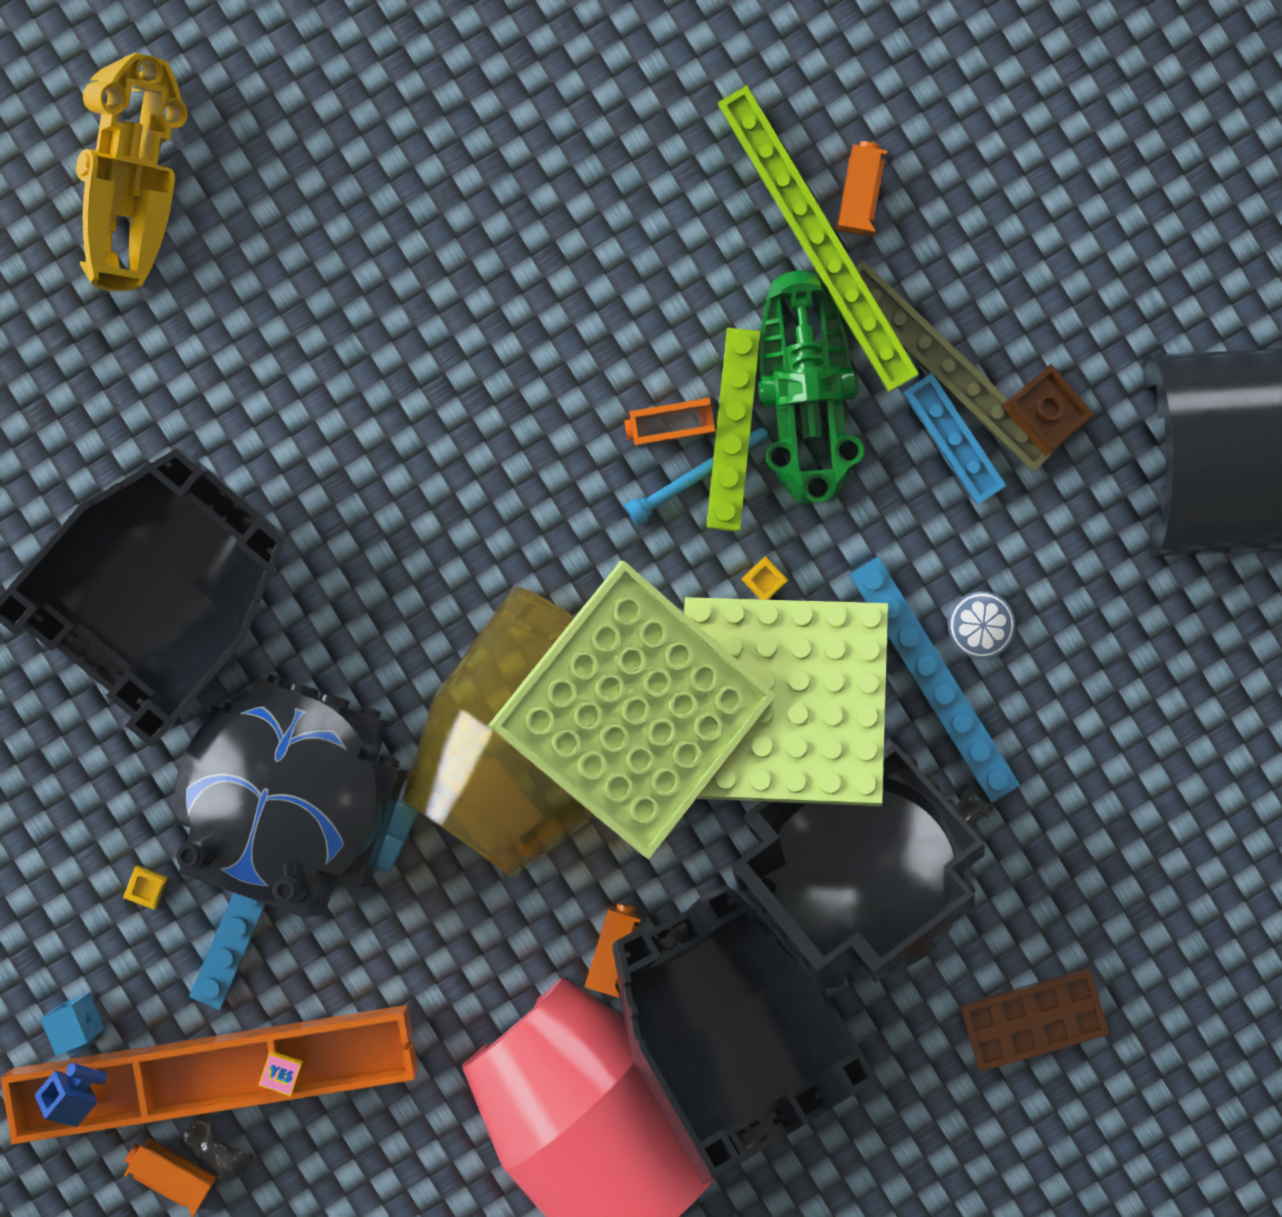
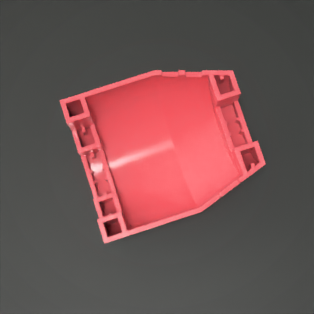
(577, 1114)

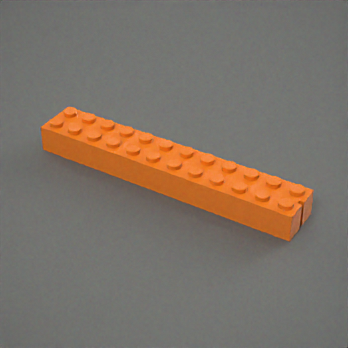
(221, 1072)

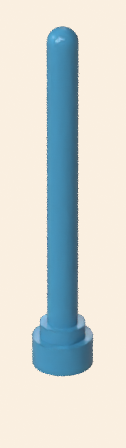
(641, 509)

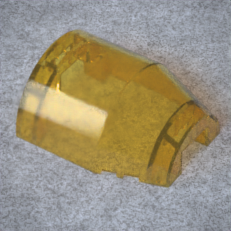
(471, 775)

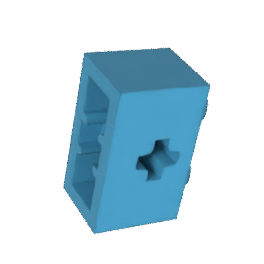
(73, 1025)

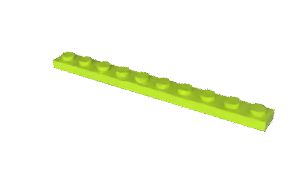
(818, 239)

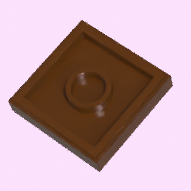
(1048, 410)

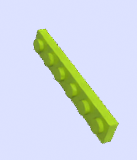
(733, 430)

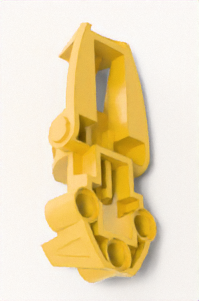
(124, 169)

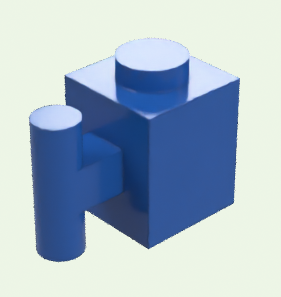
(68, 1095)

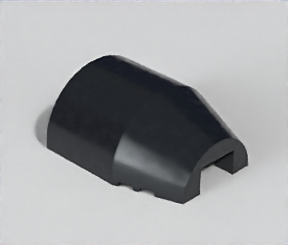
(1219, 451)
(149, 587)
(731, 1032)

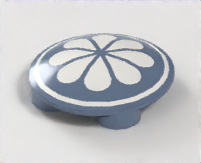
(981, 624)

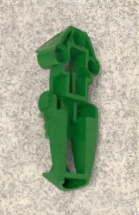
(807, 377)

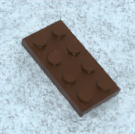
(1034, 1019)

